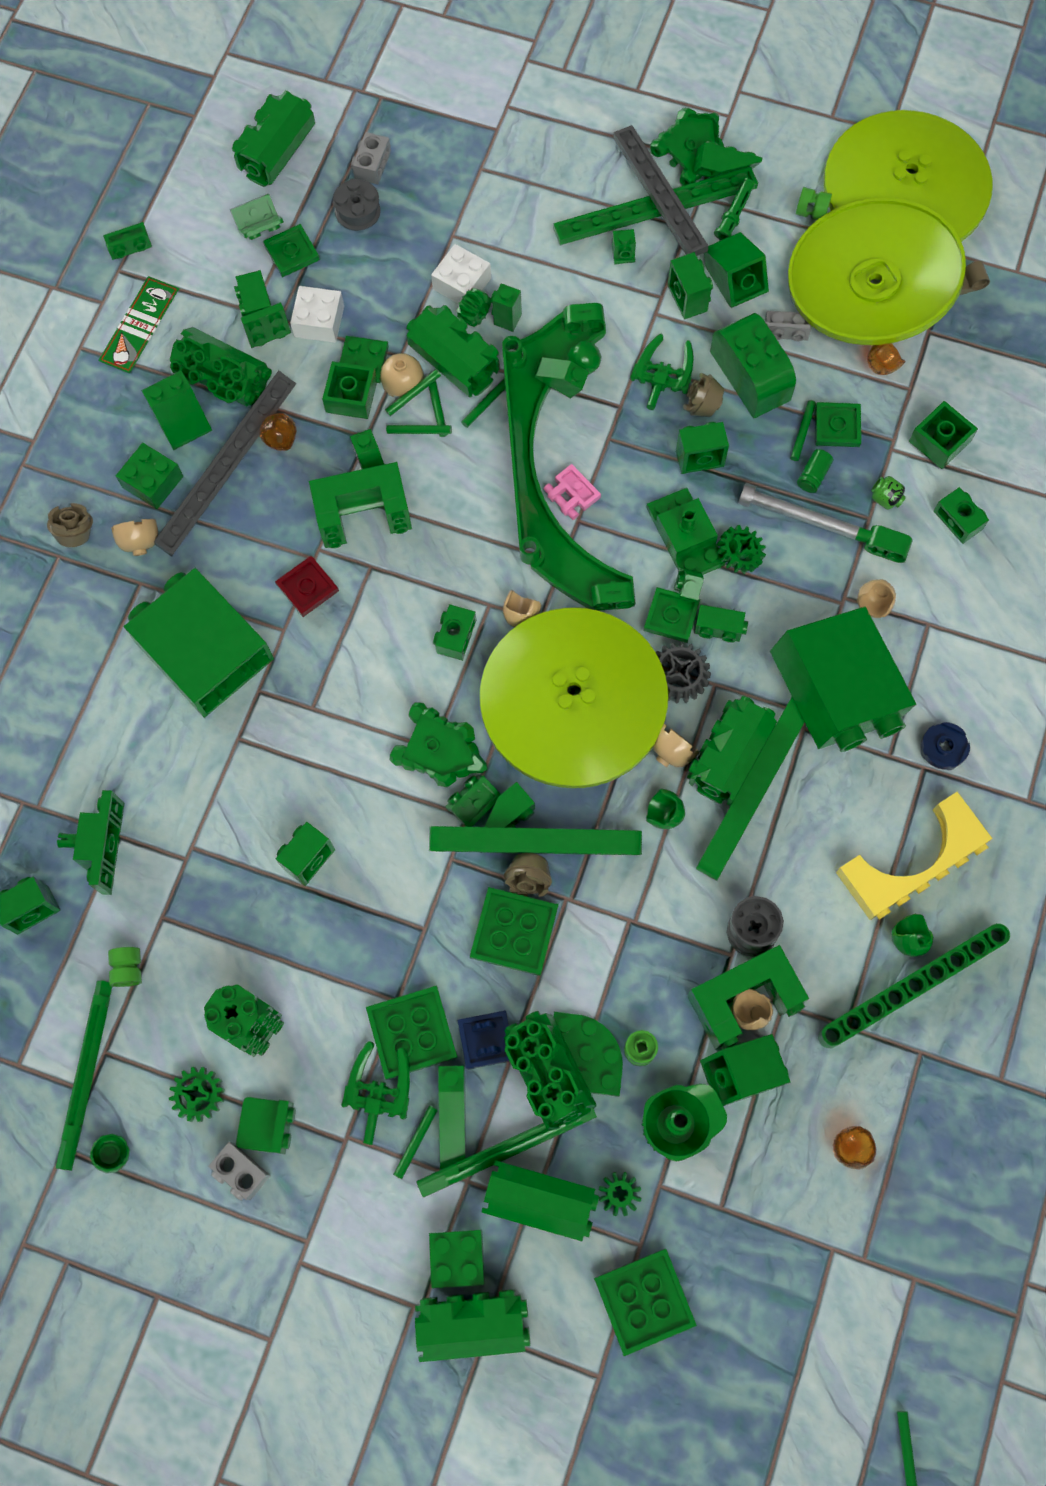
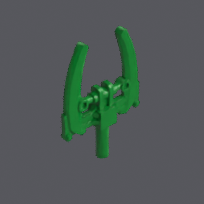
(661, 378)
(375, 1103)

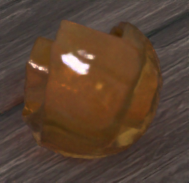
(884, 359)
(278, 431)
(854, 1147)

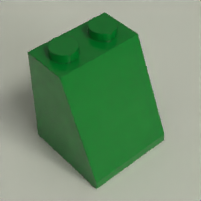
(737, 269)
(177, 410)
(745, 1069)

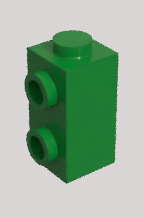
(506, 307)
(720, 623)

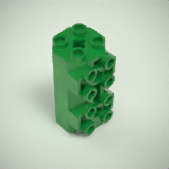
(270, 144)
(452, 351)
(220, 367)
(732, 749)
(242, 1019)
(549, 1070)
(540, 1201)
(471, 1326)

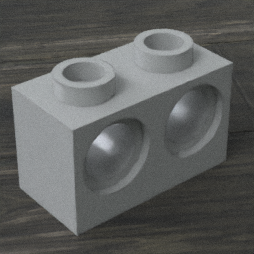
(371, 158)
(242, 1166)

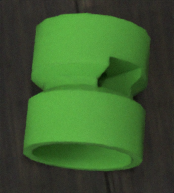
(820, 207)
(125, 969)
(641, 1048)

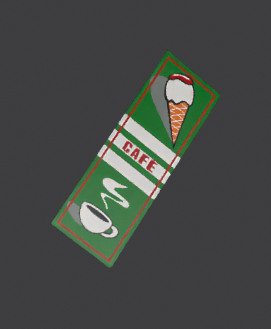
(138, 324)

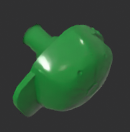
(683, 1120)

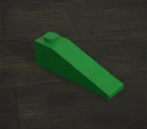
(452, 1115)

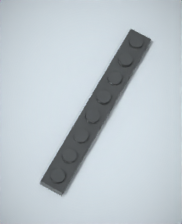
(660, 191)

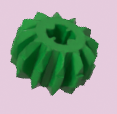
(474, 307)
(623, 1186)

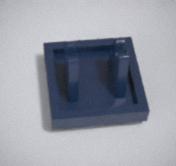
(484, 1039)

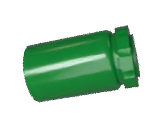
(815, 471)

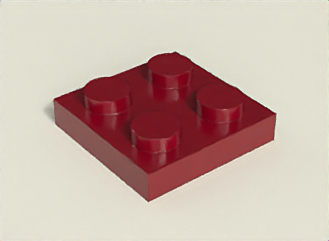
(307, 586)

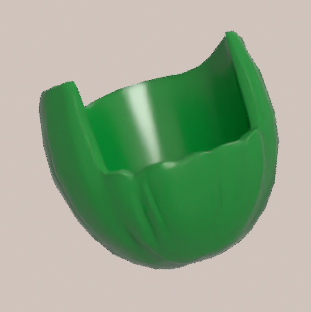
(665, 810)
(912, 936)

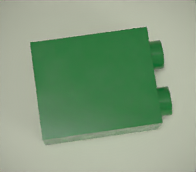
(198, 641)
(843, 679)

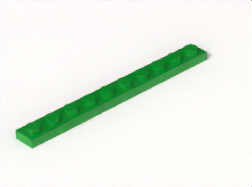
(644, 208)

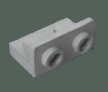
(788, 325)

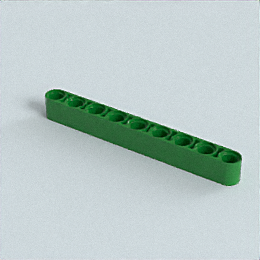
(751, 792)
(535, 840)
(924, 980)

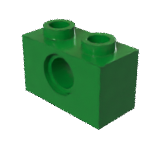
(961, 526)
(455, 645)

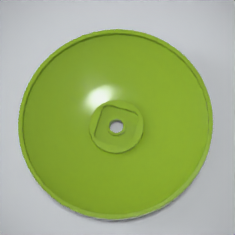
(948, 164)
(882, 240)
(567, 736)

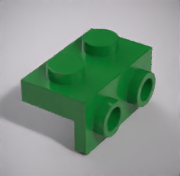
(127, 241)

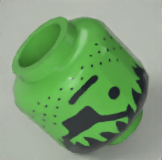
(888, 492)

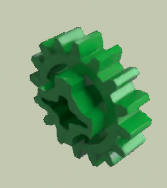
(730, 546)
(194, 1104)

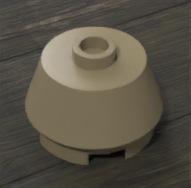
(704, 396)
(70, 525)
(528, 875)

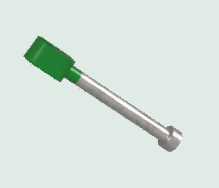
(879, 540)

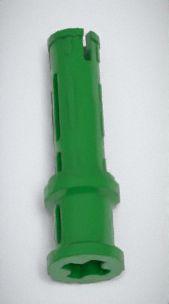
(731, 218)

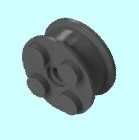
(356, 204)

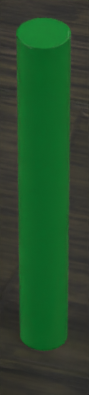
(404, 399)
(437, 405)
(483, 405)
(419, 429)
(803, 430)
(415, 1142)
(907, 1451)

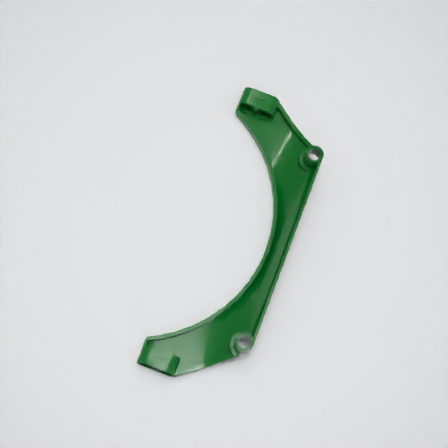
(562, 560)

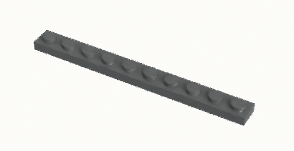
(223, 464)

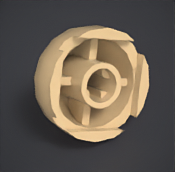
(400, 374)
(135, 536)
(673, 749)

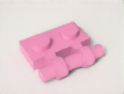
(577, 487)

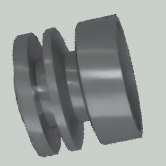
(758, 914)

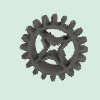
(694, 661)

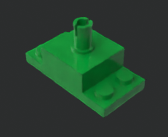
(686, 531)
(98, 841)

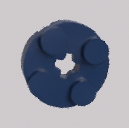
(948, 759)

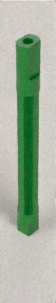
(84, 1076)
(498, 1152)

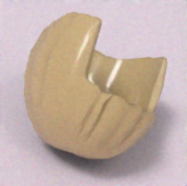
(877, 597)
(518, 609)
(752, 1010)

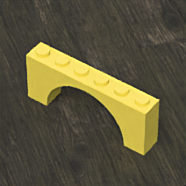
(960, 838)

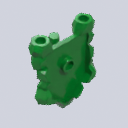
(684, 138)
(439, 747)

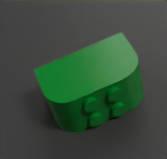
(754, 364)

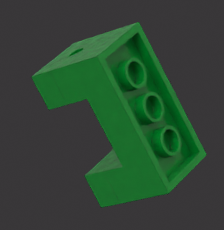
(357, 493)
(767, 970)

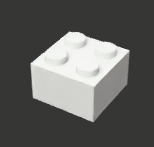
(459, 273)
(317, 314)

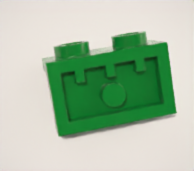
(472, 800)

